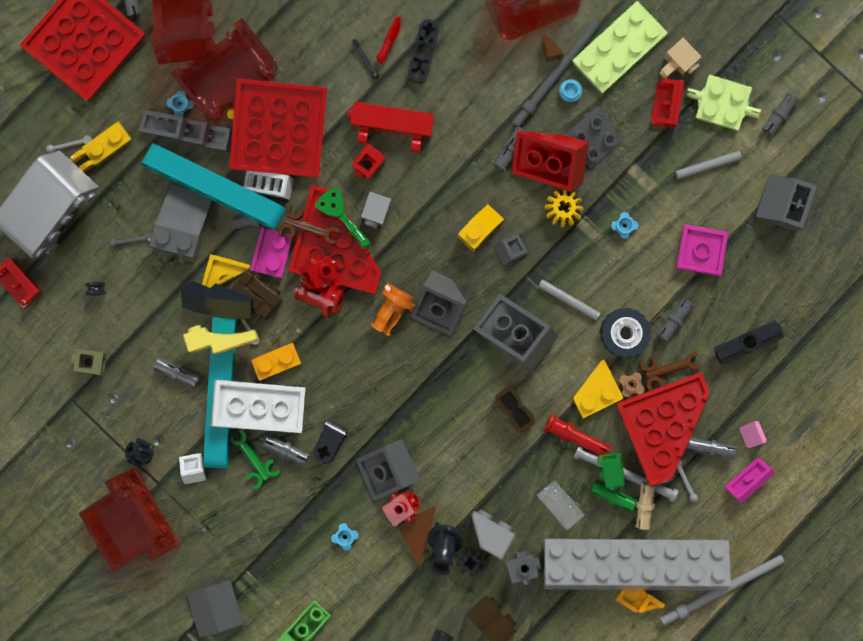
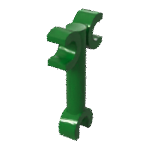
(263, 473)

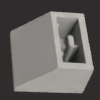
(492, 536)

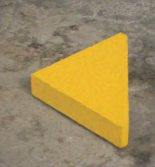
(222, 270)

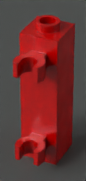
(391, 121)

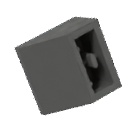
(786, 202)

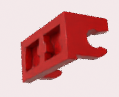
(667, 103)
(18, 283)

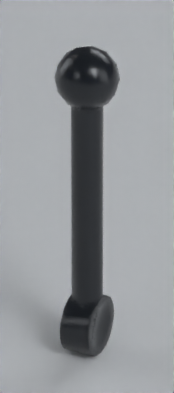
(374, 74)

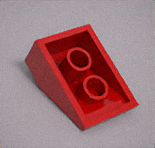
(550, 159)

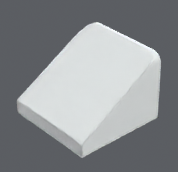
(192, 468)

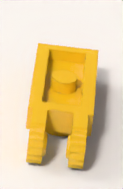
(102, 147)

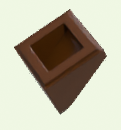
(551, 50)

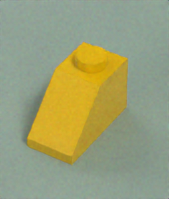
(480, 228)

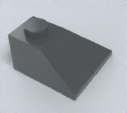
(439, 303)

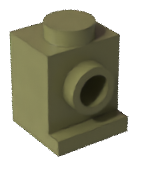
(79, 359)

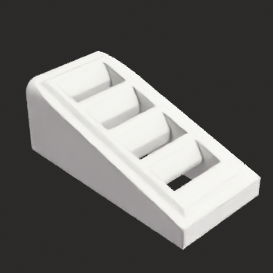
(285, 189)

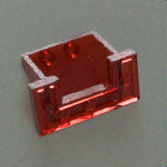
(128, 522)

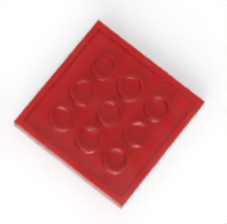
(83, 43)
(278, 128)

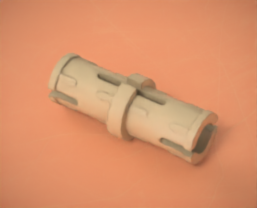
(645, 506)

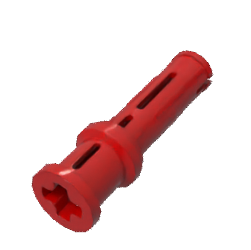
(567, 432)

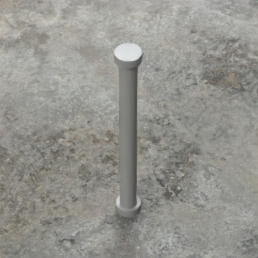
(629, 475)

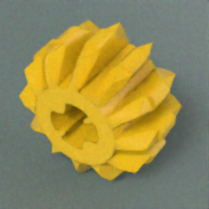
(561, 215)

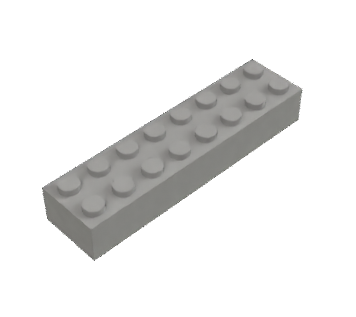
(636, 564)

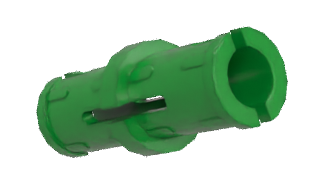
(613, 496)

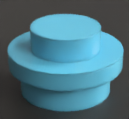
(570, 91)

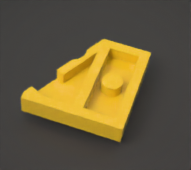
(597, 391)

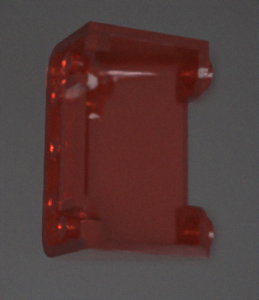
(522, 17)

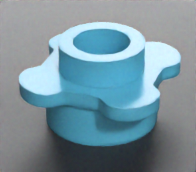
(180, 97)
(625, 219)
(344, 530)

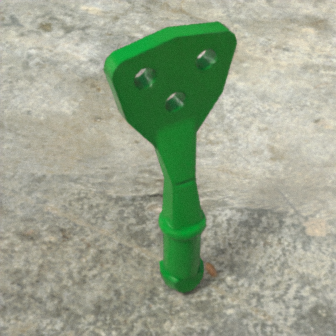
(339, 212)

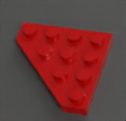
(354, 263)
(663, 424)

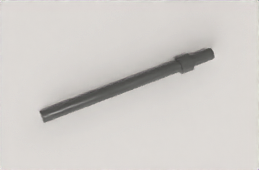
(530, 106)

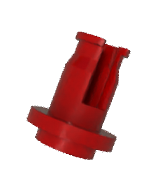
(327, 298)

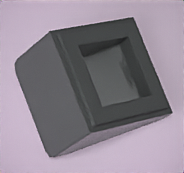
(510, 249)

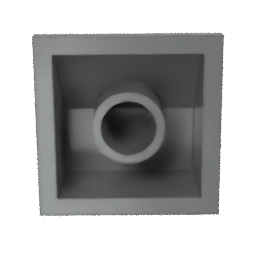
(387, 469)

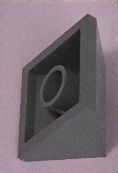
(215, 609)

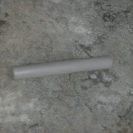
(713, 163)
(575, 303)

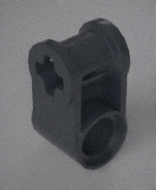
(332, 437)

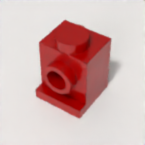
(371, 155)

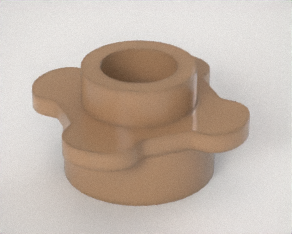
(627, 389)

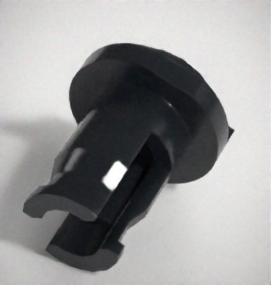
(444, 541)

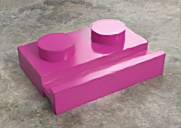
(271, 253)

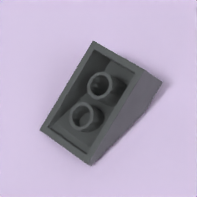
(181, 223)
(516, 332)

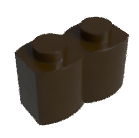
(511, 405)
(491, 621)

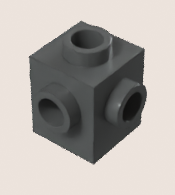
(515, 564)

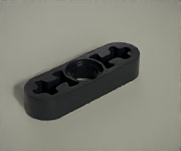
(414, 65)

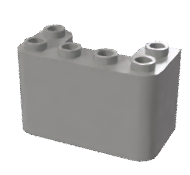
(45, 203)

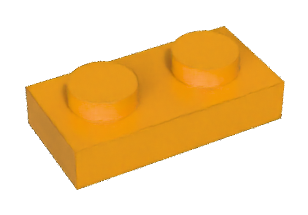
(276, 362)

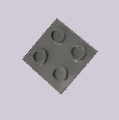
(599, 133)

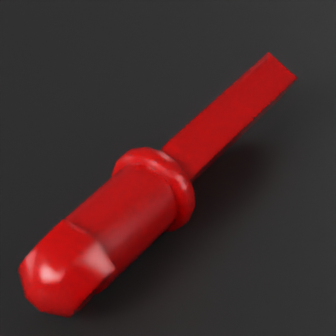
(389, 39)

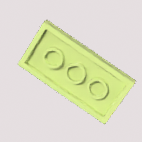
(619, 47)

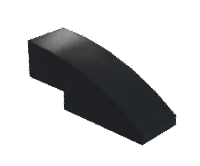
(216, 301)

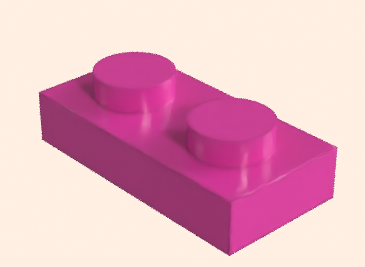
(749, 480)

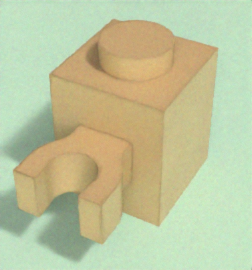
(681, 58)

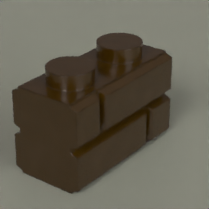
(264, 298)

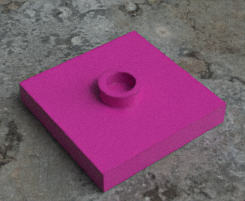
(702, 250)

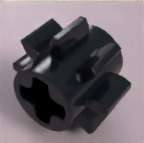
(139, 452)
(475, 566)

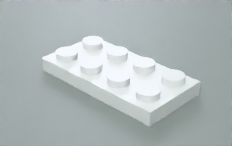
(257, 406)

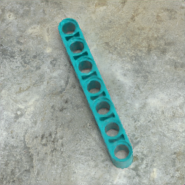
(213, 186)
(221, 368)

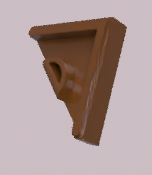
(416, 532)

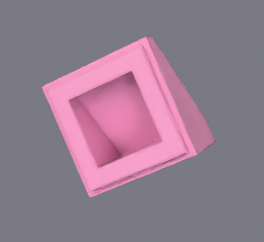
(752, 434)

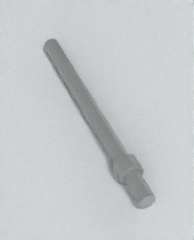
(682, 611)

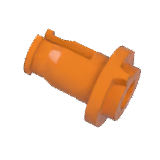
(392, 309)

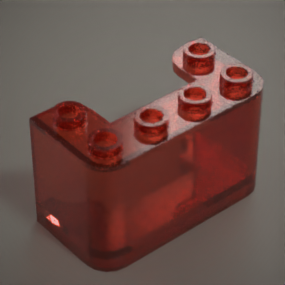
(182, 30)
(214, 80)

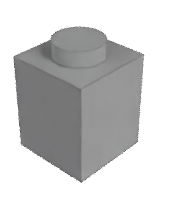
(376, 210)

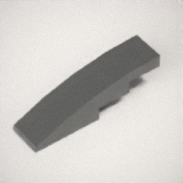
(186, 130)

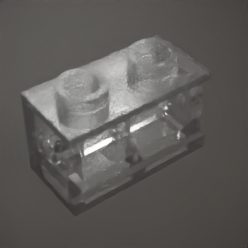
(560, 505)

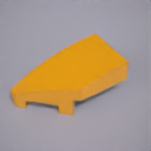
(638, 600)

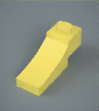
(200, 339)

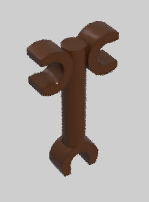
(292, 222)
(653, 373)

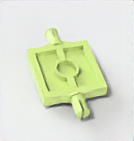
(723, 102)

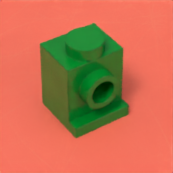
(612, 470)

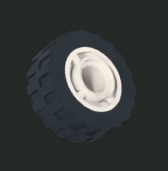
(611, 333)

